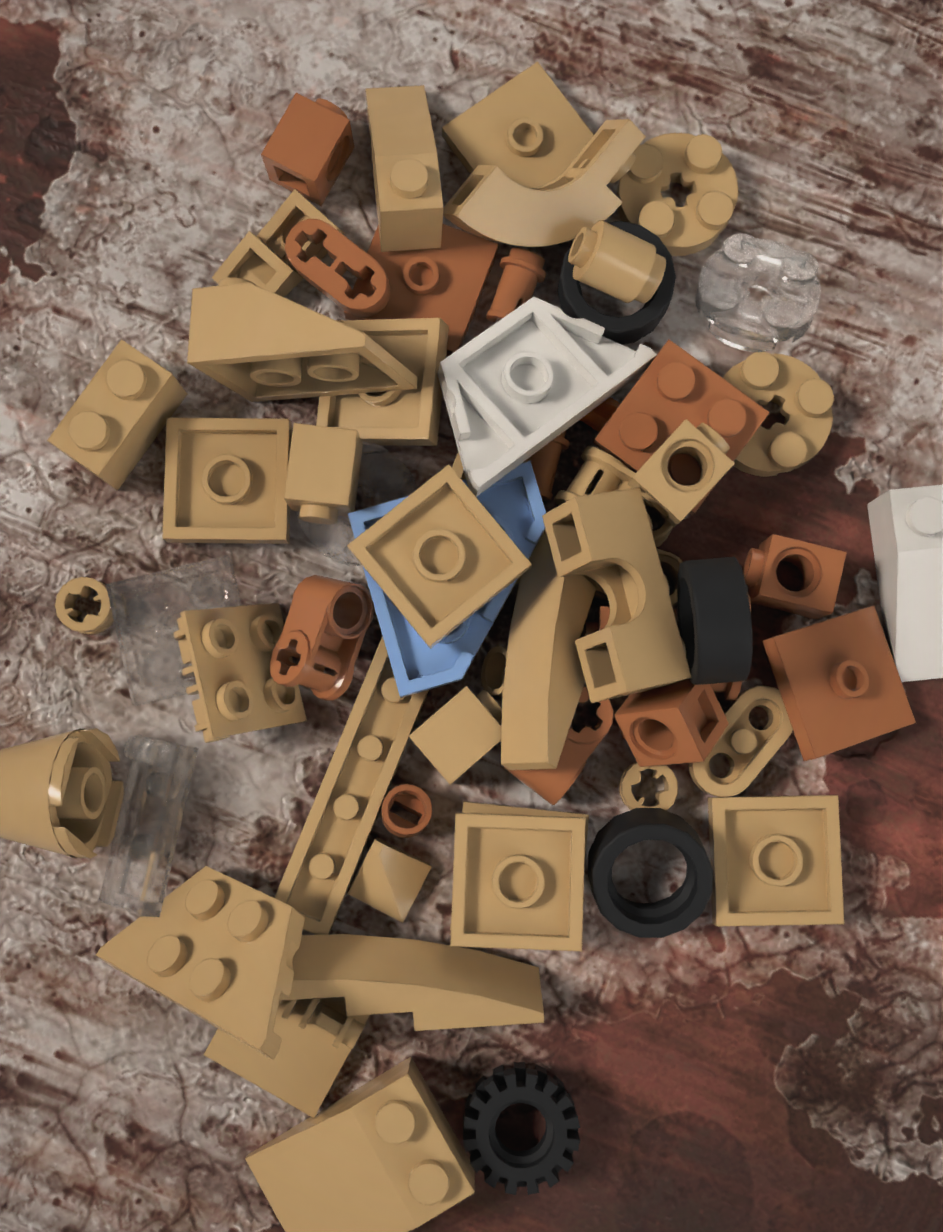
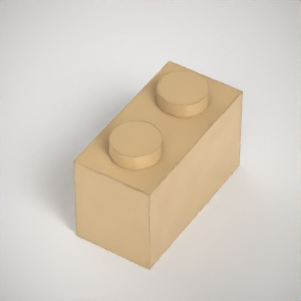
(118, 415)

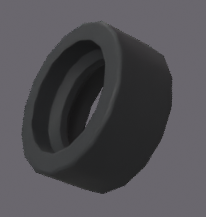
(626, 328)
(715, 620)
(668, 914)

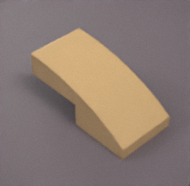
(264, 257)

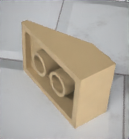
(282, 349)
(367, 1161)

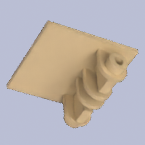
(232, 670)
(311, 1051)

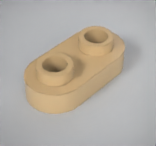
(743, 744)

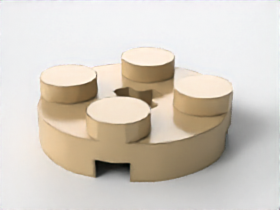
(695, 164)
(802, 400)

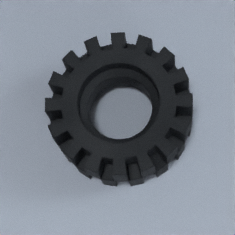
(529, 1166)

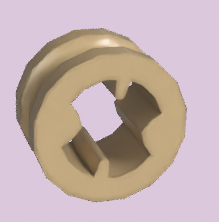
(82, 588)
(664, 798)

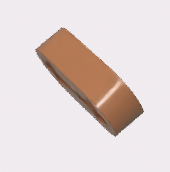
(346, 257)

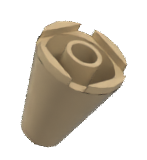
(61, 793)

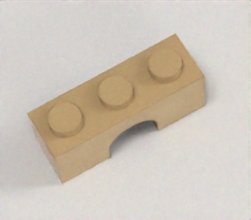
(614, 544)

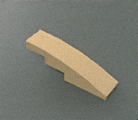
(543, 663)
(433, 980)

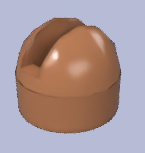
(412, 800)

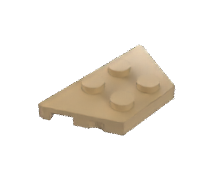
(216, 954)

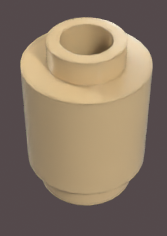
(616, 263)

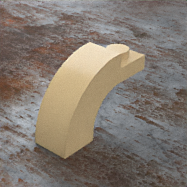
(554, 213)

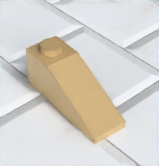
(404, 168)

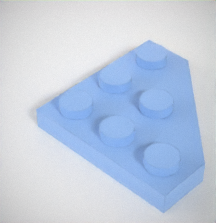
(417, 668)

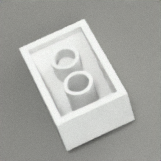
(909, 572)

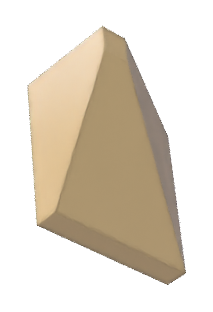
(389, 879)

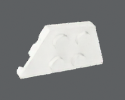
(528, 385)

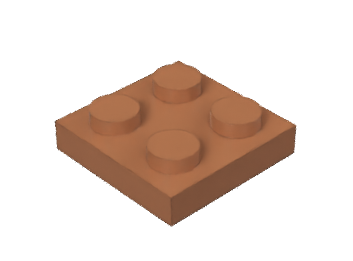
(666, 395)

